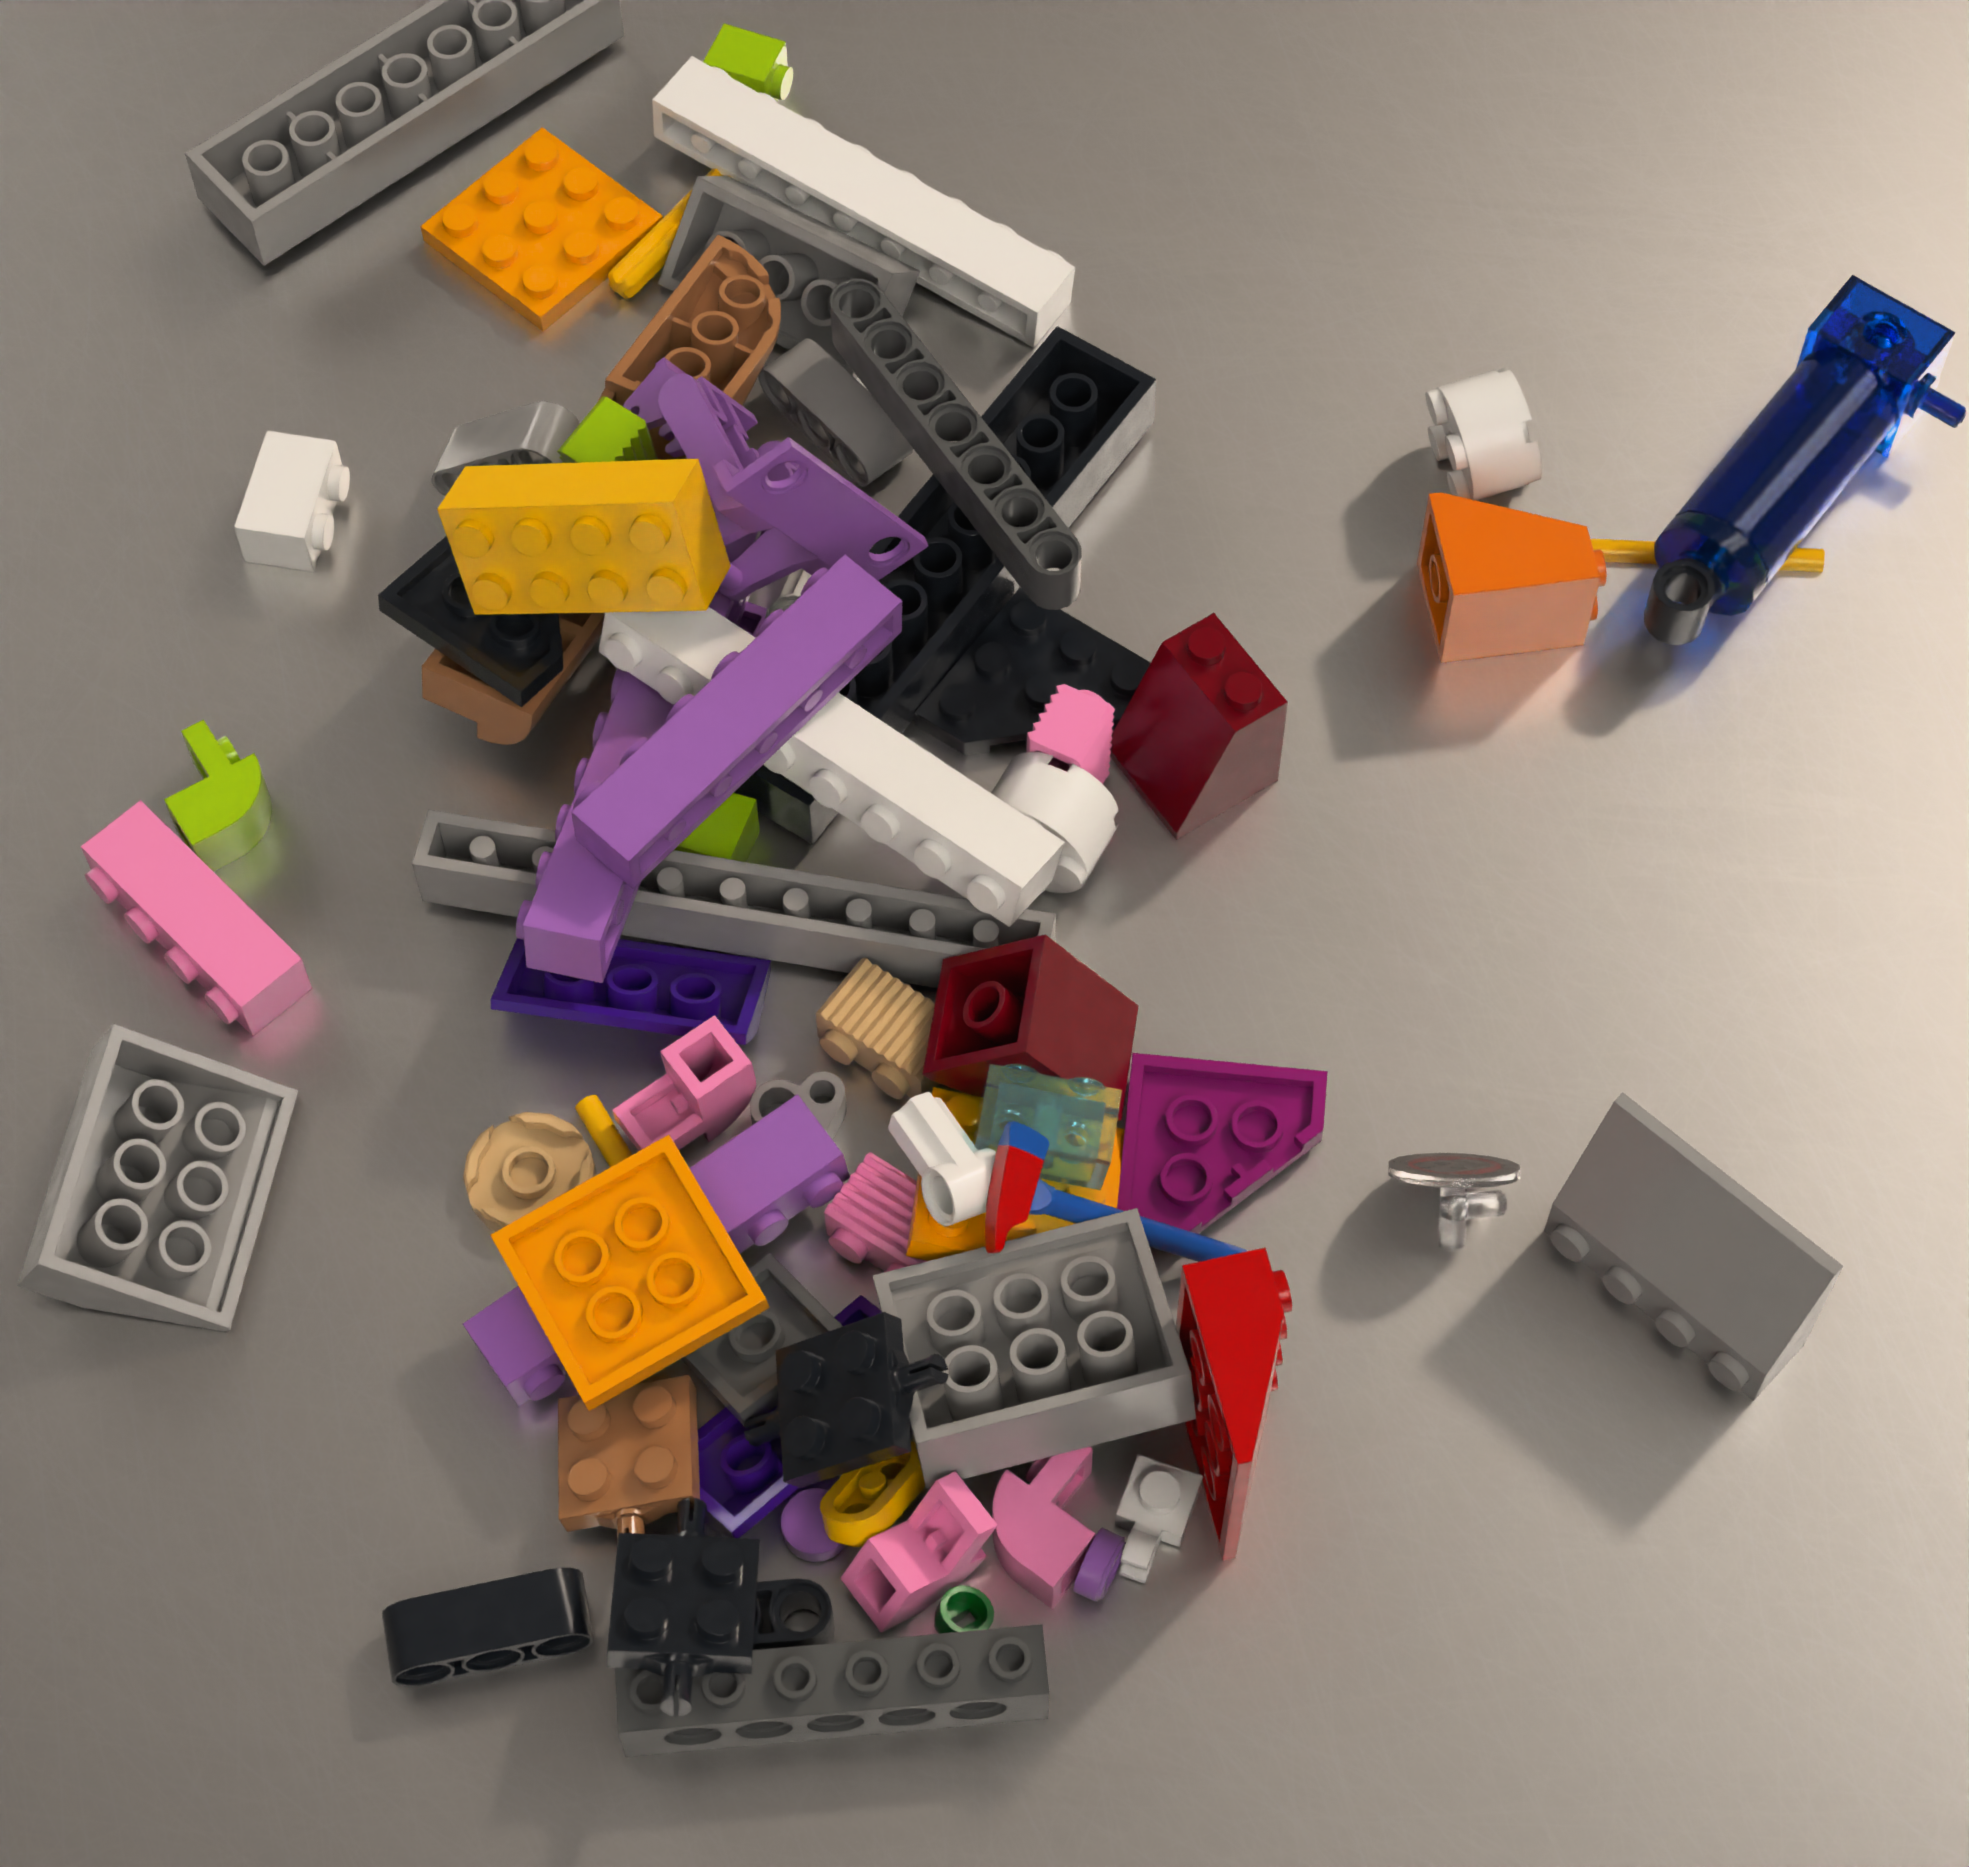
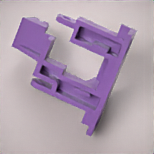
(780, 487)

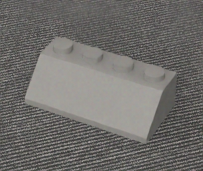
(796, 250)

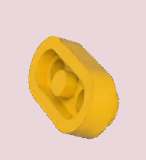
(871, 1498)

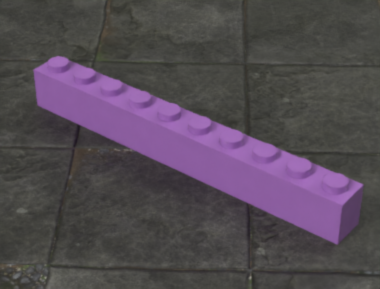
(578, 899)

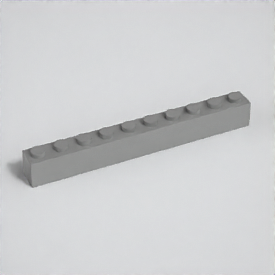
(728, 903)

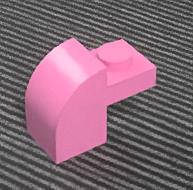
(700, 1094)
(1034, 1535)
(922, 1557)

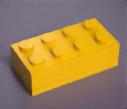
(585, 537)

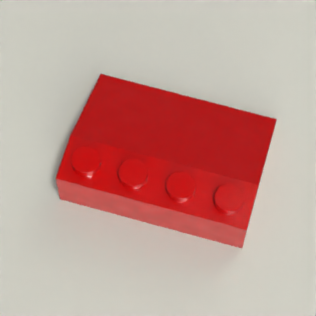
(1231, 1340)

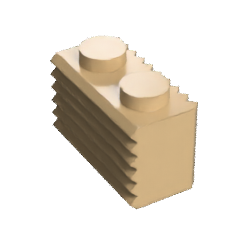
(880, 1028)

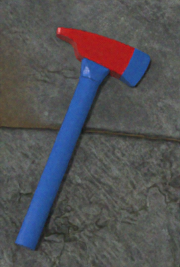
(1019, 1192)

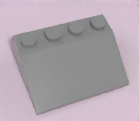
(159, 1184)
(1691, 1249)
(1042, 1347)

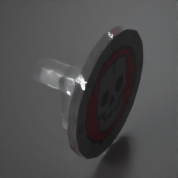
(1454, 1175)

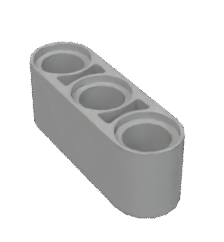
(834, 412)
(507, 438)

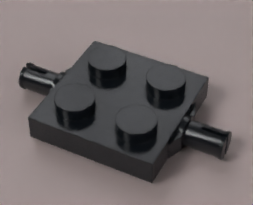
(844, 1400)
(683, 1605)

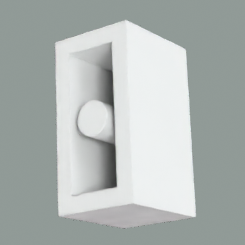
(291, 501)

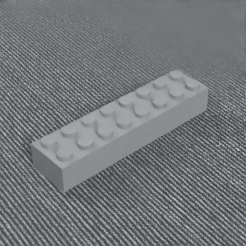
(387, 111)

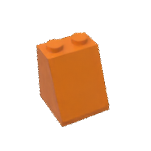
(1505, 579)

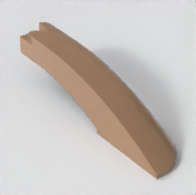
(711, 326)

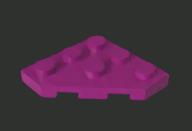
(1212, 1134)

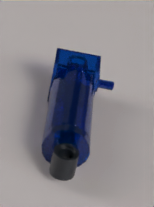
(1855, 391)

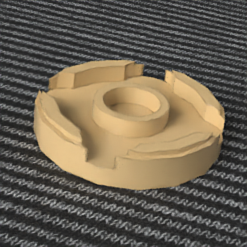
(524, 1166)

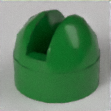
(959, 1603)

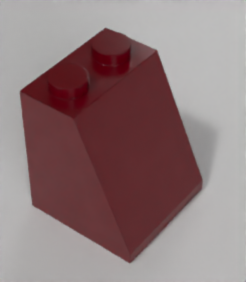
(1200, 728)
(1032, 1009)

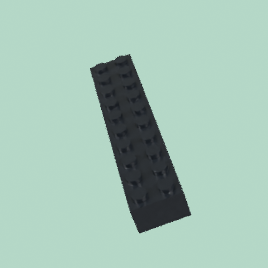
(1068, 428)

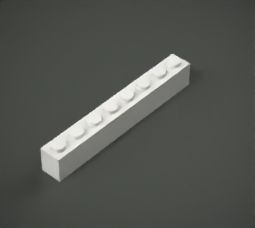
(849, 189)
(860, 769)

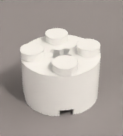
(1483, 434)
(1067, 805)

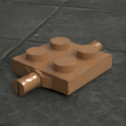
(628, 1456)

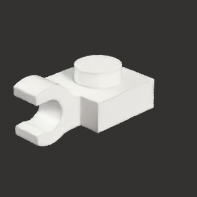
(1154, 1510)

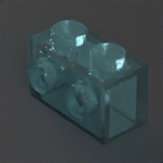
(1071, 1113)

